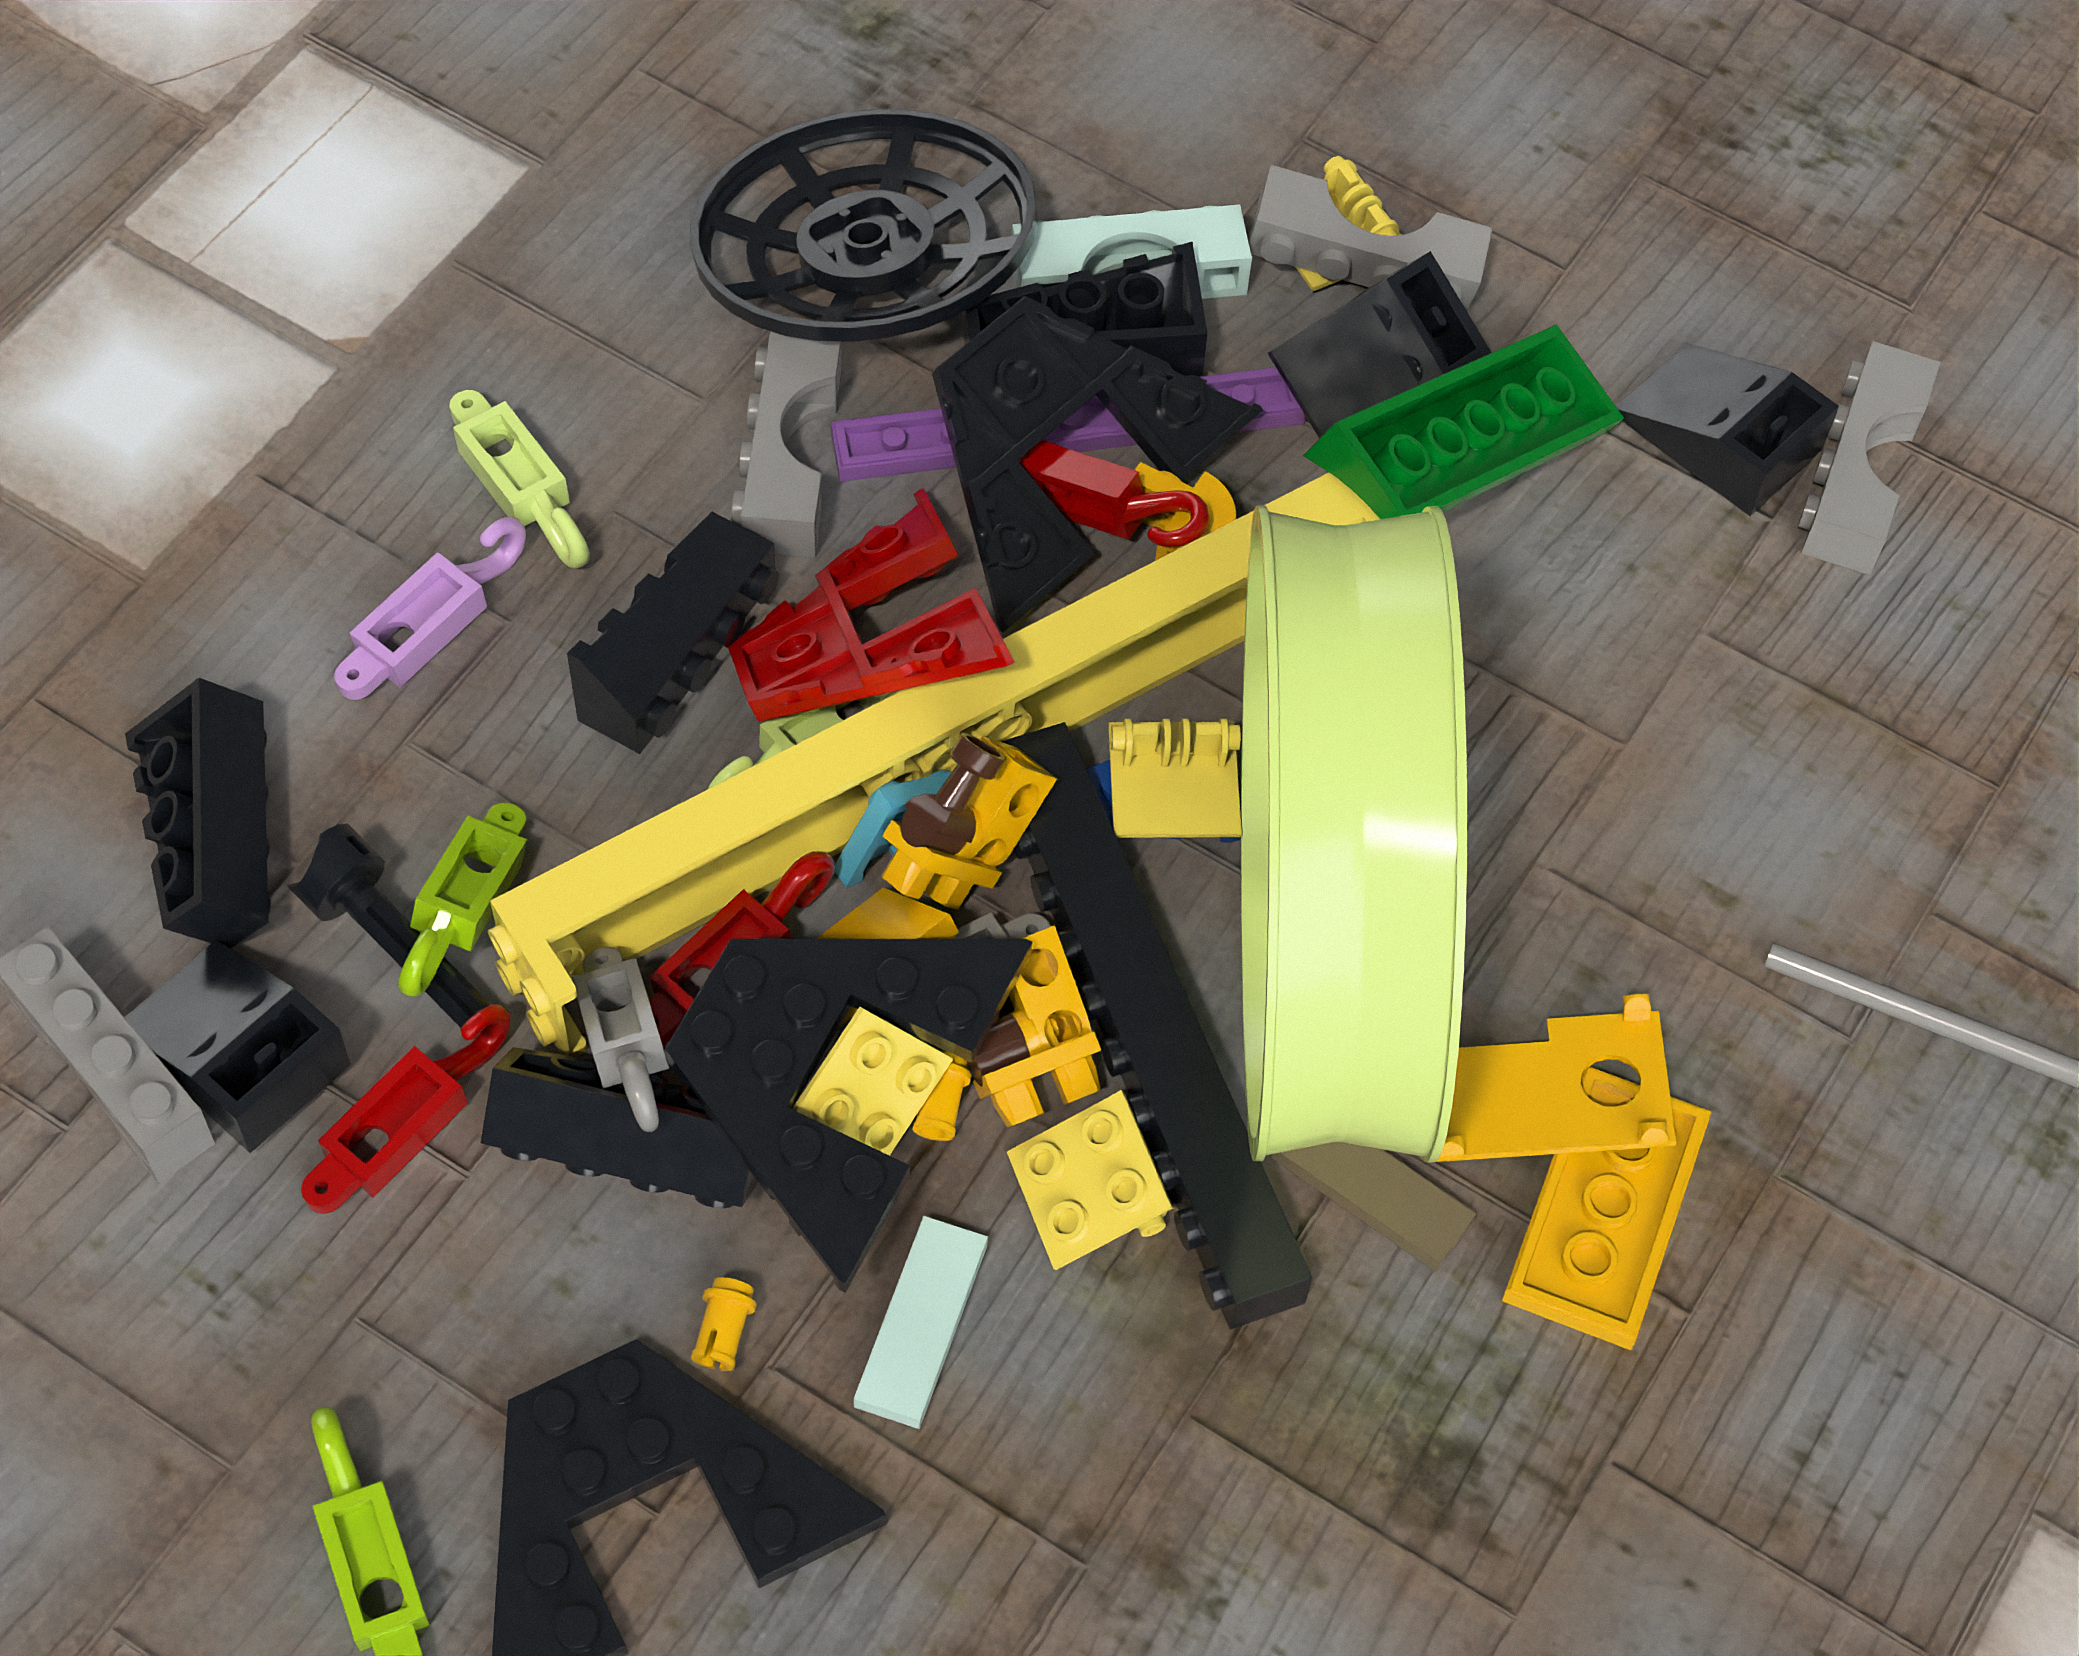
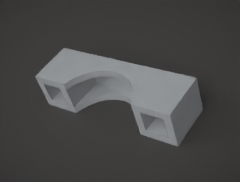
(1305, 230)
(780, 492)
(1854, 506)
(106, 1053)

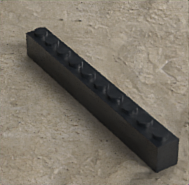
(1157, 1045)

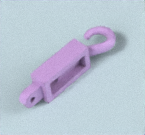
(433, 605)

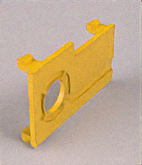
(1532, 1096)

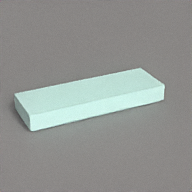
(920, 1322)

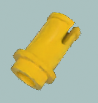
(939, 1112)
(723, 1323)

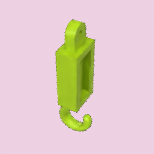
(457, 899)
(364, 1546)

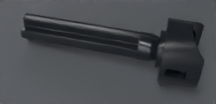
(344, 881)

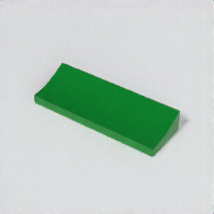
(1469, 428)

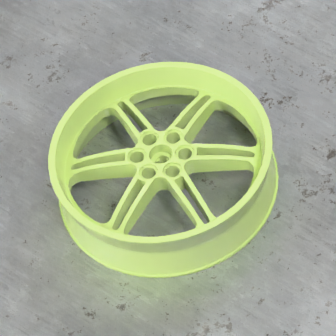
(1352, 833)

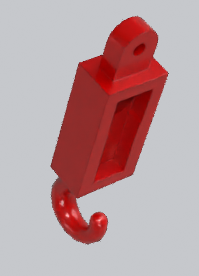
(1110, 495)
(737, 920)
(406, 1105)

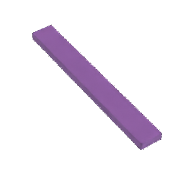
(921, 443)

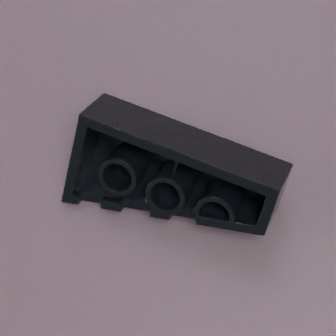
(1138, 305)
(671, 632)
(206, 811)
(561, 1113)

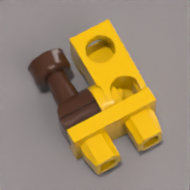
(969, 824)
(1039, 1037)

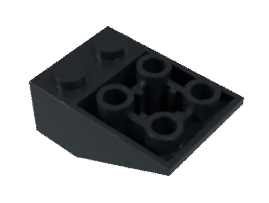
(1379, 345)
(1731, 421)
(240, 1042)

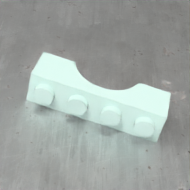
(1105, 241)

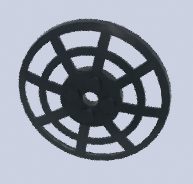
(893, 225)

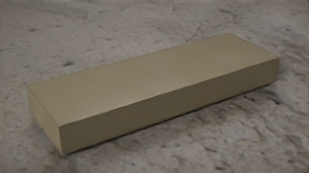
(1384, 1196)

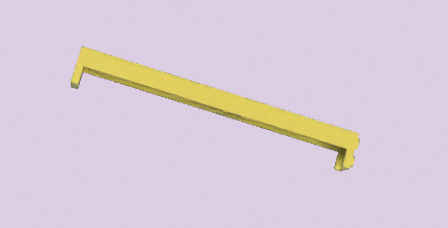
(811, 796)

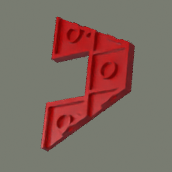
(813, 651)

